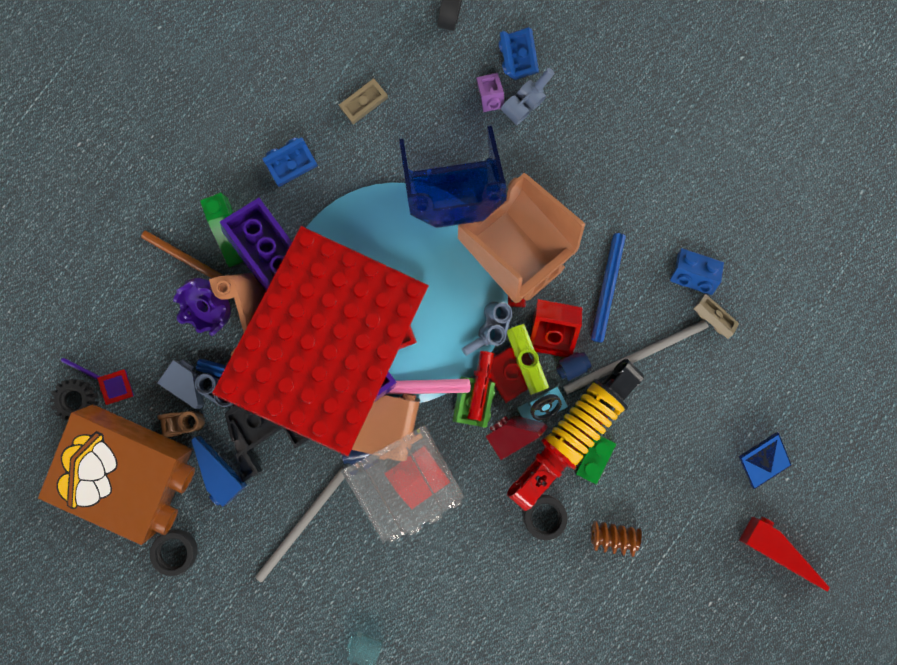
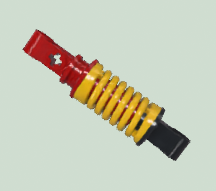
(575, 432)

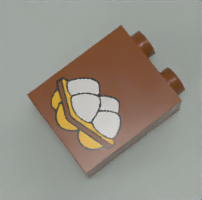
(117, 474)

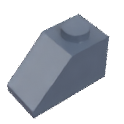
(180, 381)

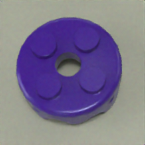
(193, 310)

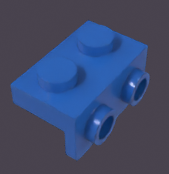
(518, 53)
(289, 161)
(697, 272)

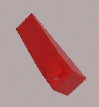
(773, 544)

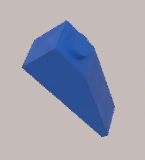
(218, 476)

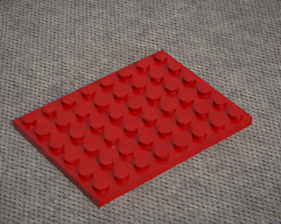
(322, 341)

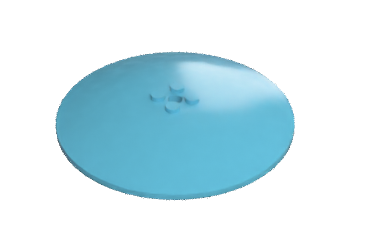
(453, 308)

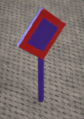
(113, 386)

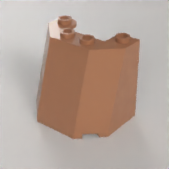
(524, 239)

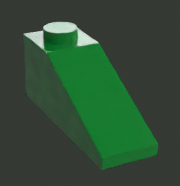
(216, 209)

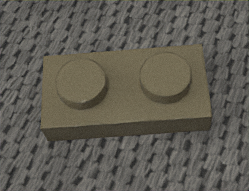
(363, 101)
(716, 316)

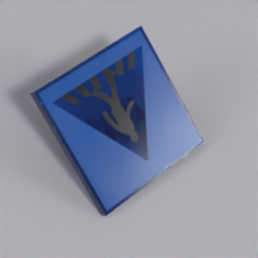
(765, 460)

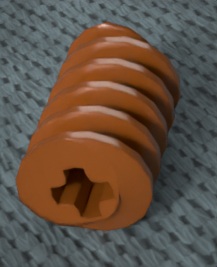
(616, 538)

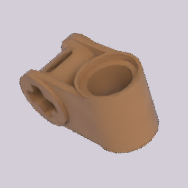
(177, 423)

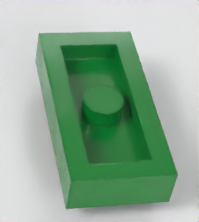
(595, 460)

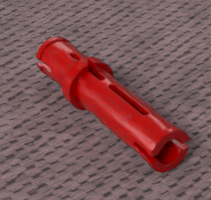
(480, 386)

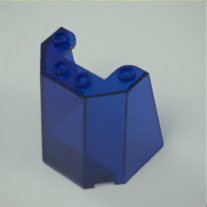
(456, 192)

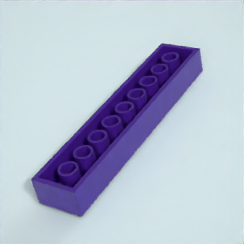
(263, 247)

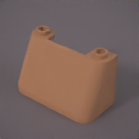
(245, 291)
(387, 422)

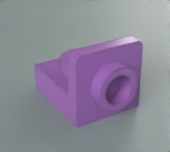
(490, 92)

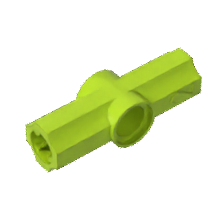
(522, 344)

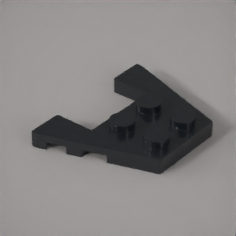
(249, 431)

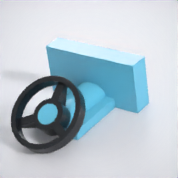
(543, 406)

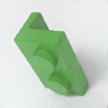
(463, 405)

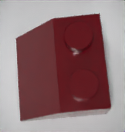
(513, 434)

